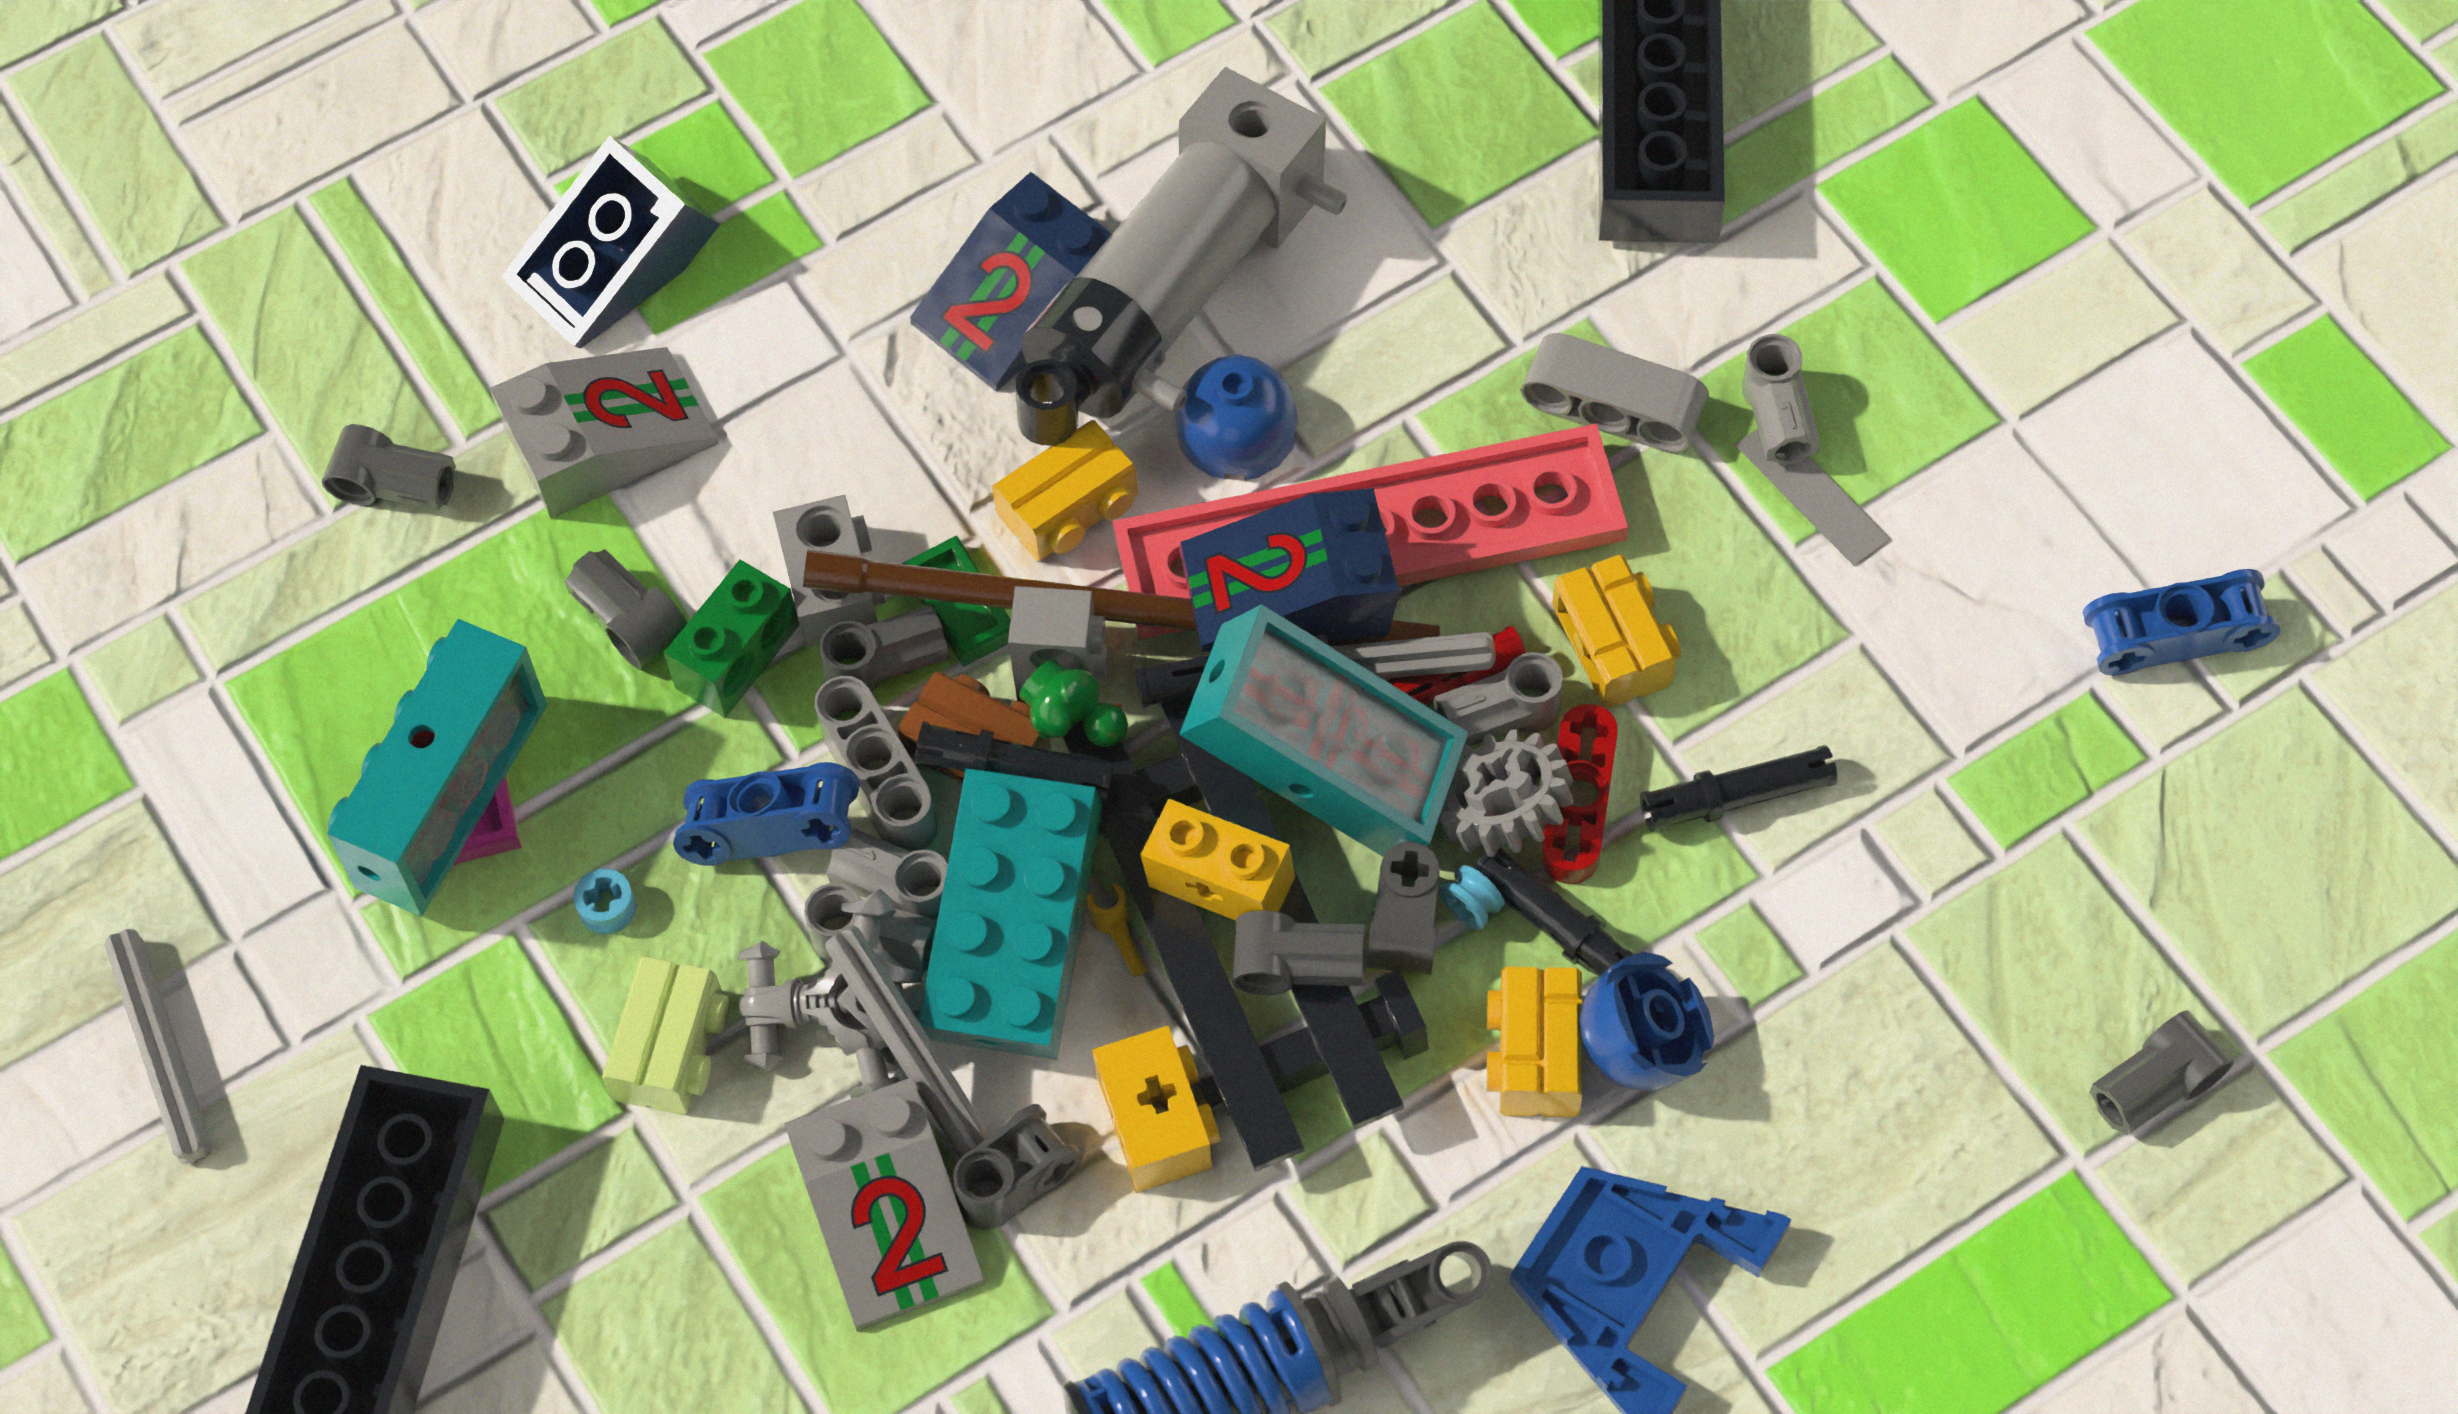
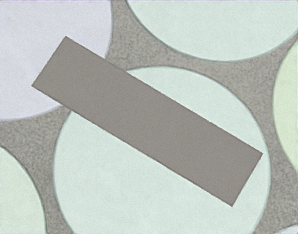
(1820, 502)

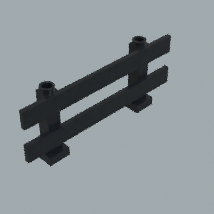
(1243, 1077)

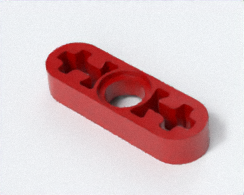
(1589, 817)

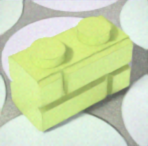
(665, 1035)

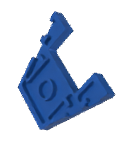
(1607, 1263)

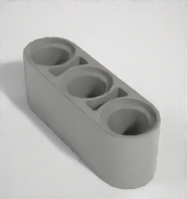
(1615, 391)
(872, 738)

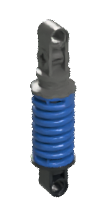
(1285, 1351)

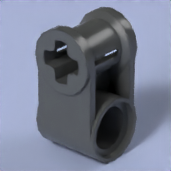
(1404, 917)
(1022, 1159)

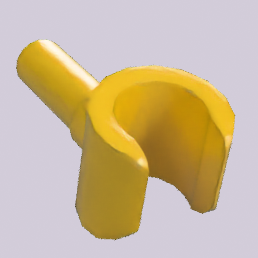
(1114, 922)

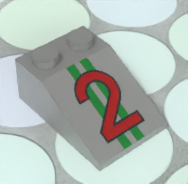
(600, 423)
(884, 1204)

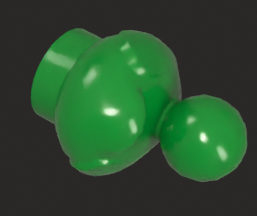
(1065, 698)

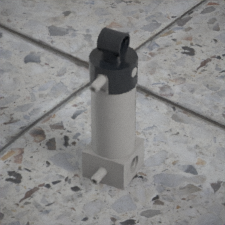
(1240, 175)

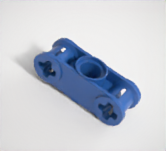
(2223, 609)
(767, 814)

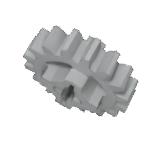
(1504, 793)

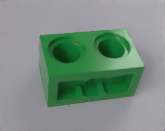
(732, 638)

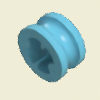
(589, 892)
(1471, 897)

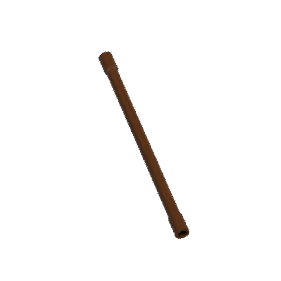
(861, 575)

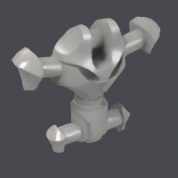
(828, 1002)

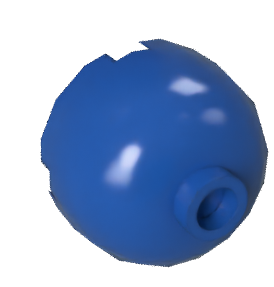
(1237, 418)
(1645, 1024)

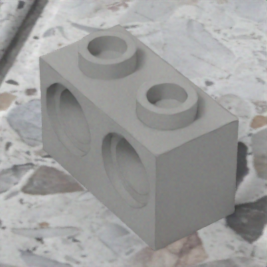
(799, 531)
(1057, 627)

